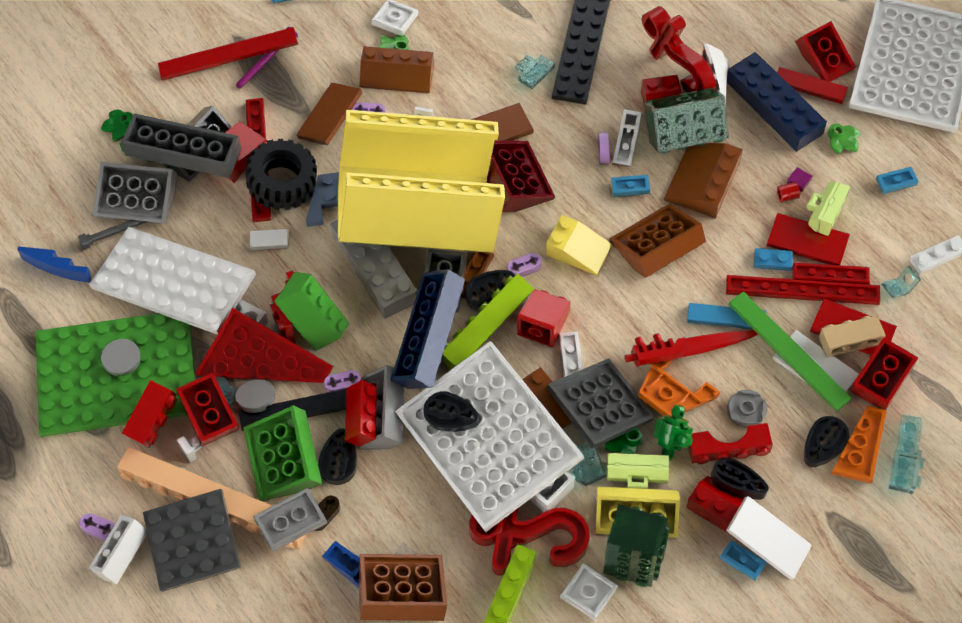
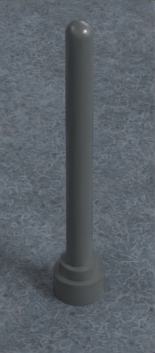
(87, 240)

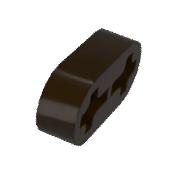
(330, 513)

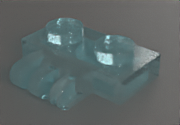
(534, 70)

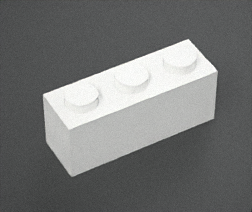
(118, 549)

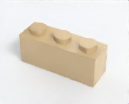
(851, 336)

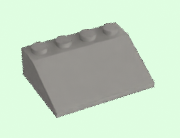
(134, 192)

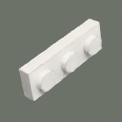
(937, 255)

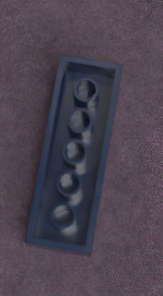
(776, 101)
(428, 329)

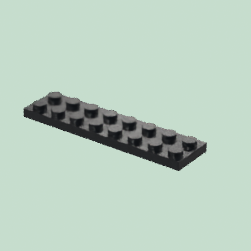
(580, 51)

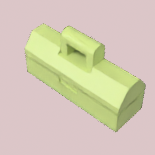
(830, 206)
(637, 467)

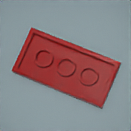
(797, 236)
(836, 314)

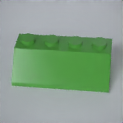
(311, 311)

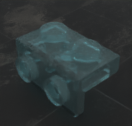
(590, 468)
(905, 471)

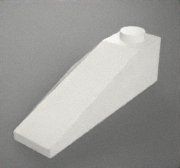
(718, 65)

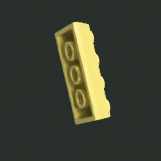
(649, 500)

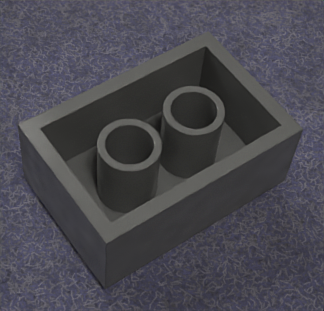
(444, 260)

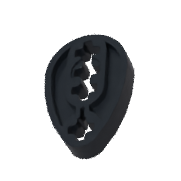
(481, 282)
(451, 402)
(834, 445)
(328, 459)
(749, 482)

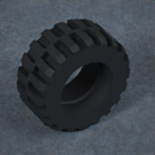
(277, 193)

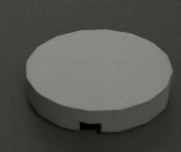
(120, 357)
(255, 396)
(746, 408)

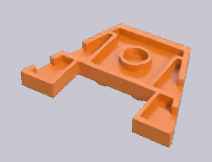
(665, 392)

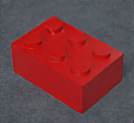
(884, 374)
(207, 409)
(150, 414)

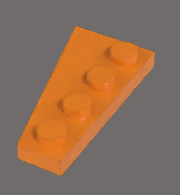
(862, 449)

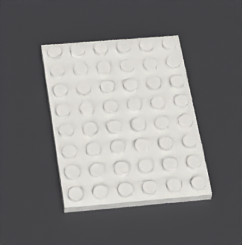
(912, 65)
(509, 453)

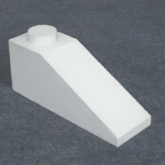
(627, 137)

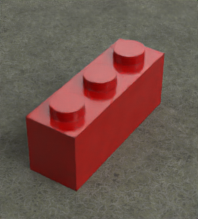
(360, 413)

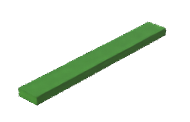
(790, 351)

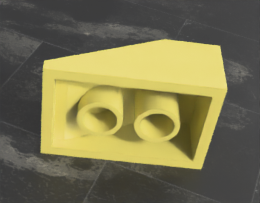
(577, 245)

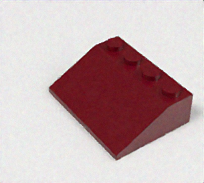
(520, 173)

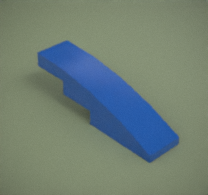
(49, 261)
(343, 561)

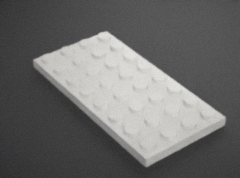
(173, 280)

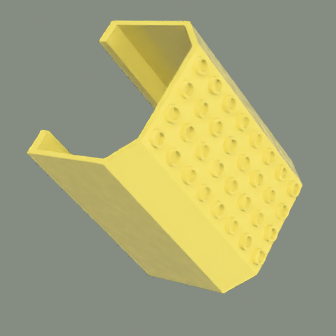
(418, 182)

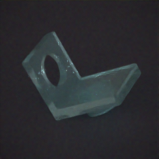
(898, 286)

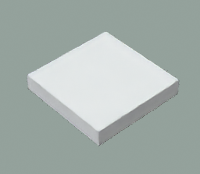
(395, 17)
(589, 591)

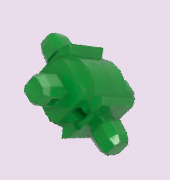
(673, 432)

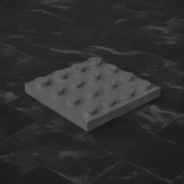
(600, 403)
(191, 540)

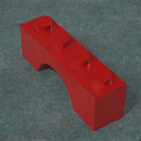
(707, 448)

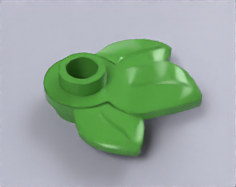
(399, 42)
(844, 139)

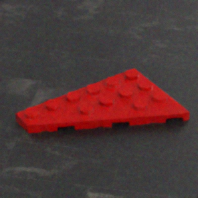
(256, 352)

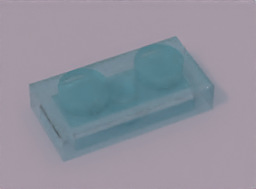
(909, 433)

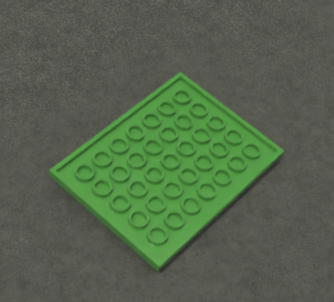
(83, 396)

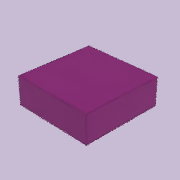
(801, 178)

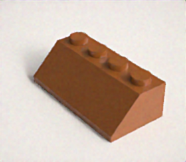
(396, 69)

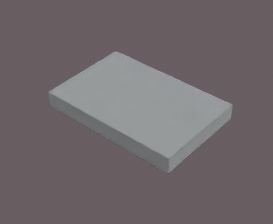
(290, 519)

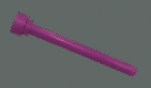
(257, 67)

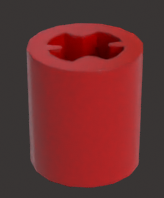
(788, 192)

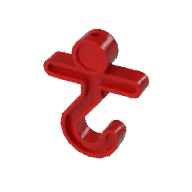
(667, 41)
(512, 532)

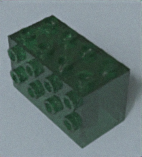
(686, 120)
(636, 546)

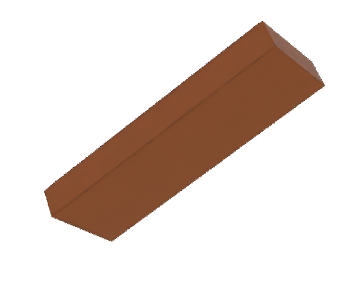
(477, 265)

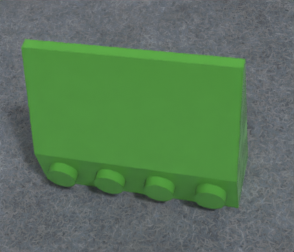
(282, 454)

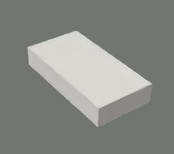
(269, 239)

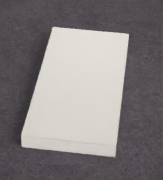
(837, 370)
(769, 537)

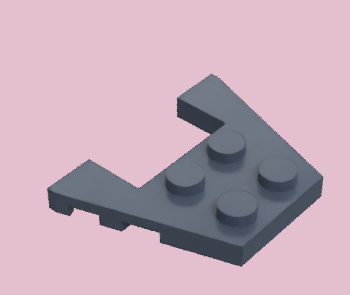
(324, 196)

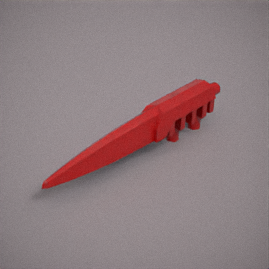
(683, 347)

